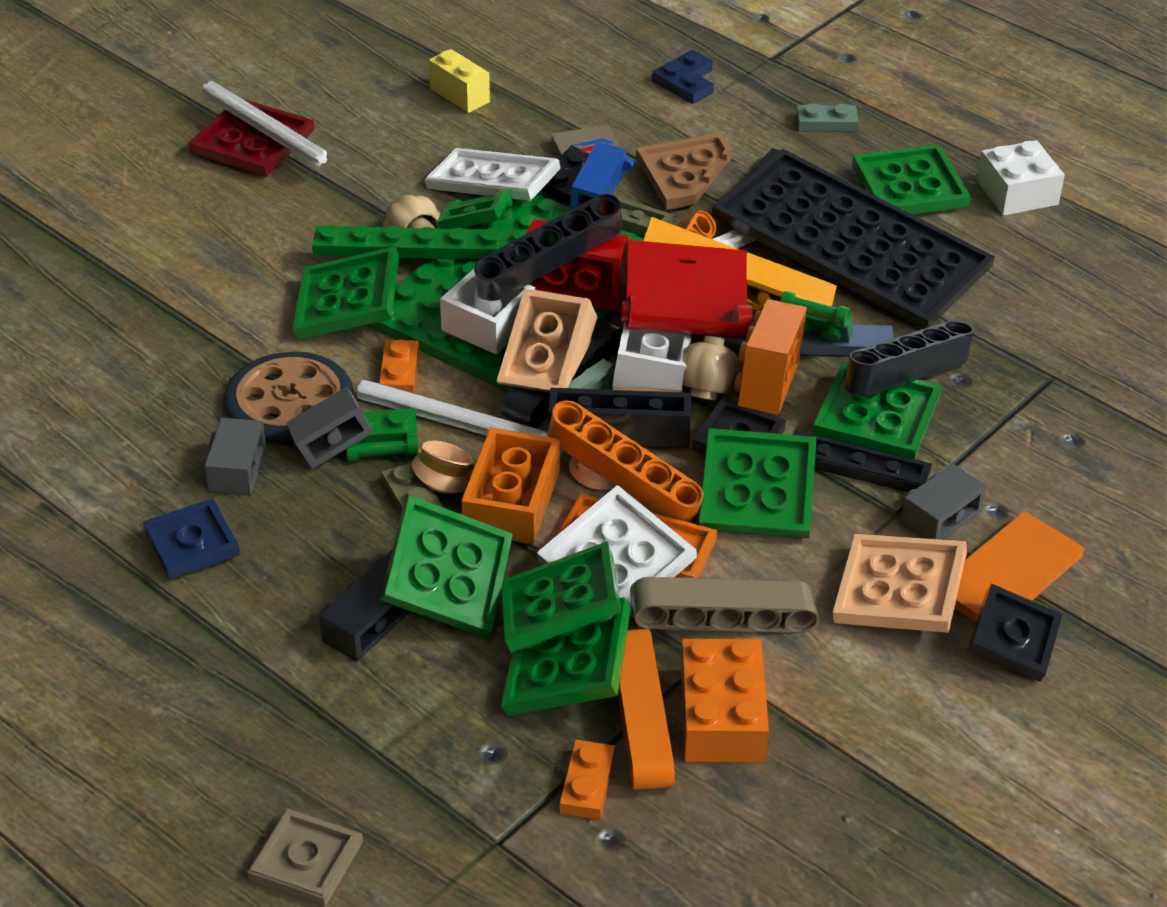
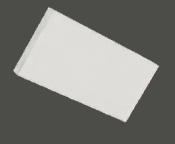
(489, 171)

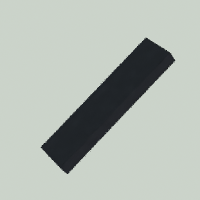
(869, 464)

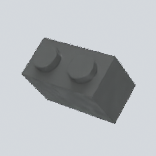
(329, 427)
(234, 456)
(943, 503)

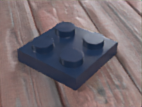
(191, 538)

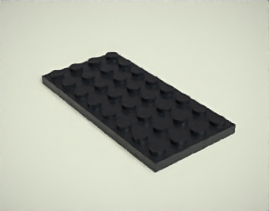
(854, 238)

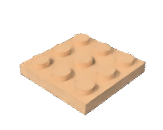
(900, 583)

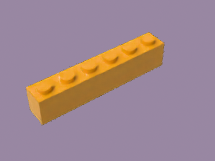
(764, 277)

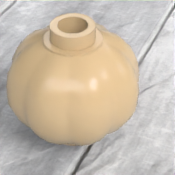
(412, 212)
(710, 368)

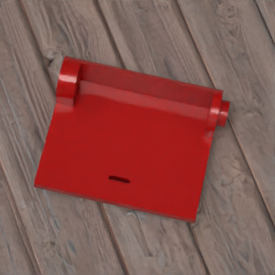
(686, 290)

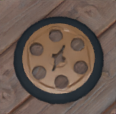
(286, 395)

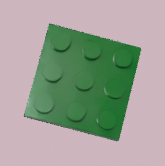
(913, 179)
(346, 293)
(882, 421)
(758, 483)
(447, 566)
(560, 597)
(568, 667)

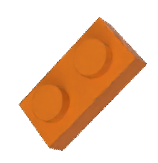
(400, 364)
(587, 779)

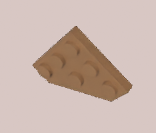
(684, 167)

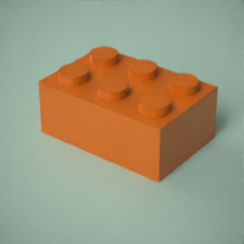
(770, 356)
(513, 482)
(724, 700)

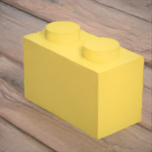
(459, 80)

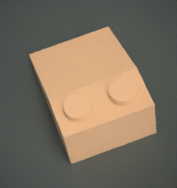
(547, 341)

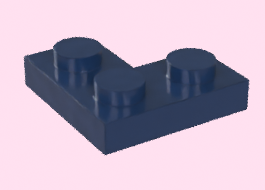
(685, 77)

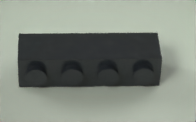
(642, 416)
(358, 616)

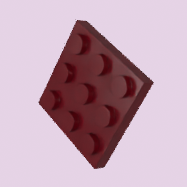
(243, 146)

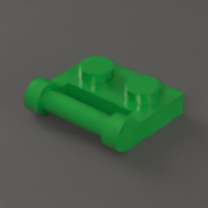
(476, 211)
(821, 319)
(392, 435)

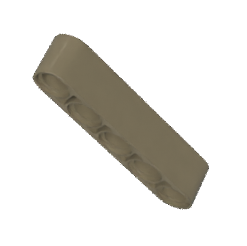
(723, 605)

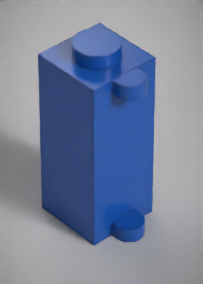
(600, 173)

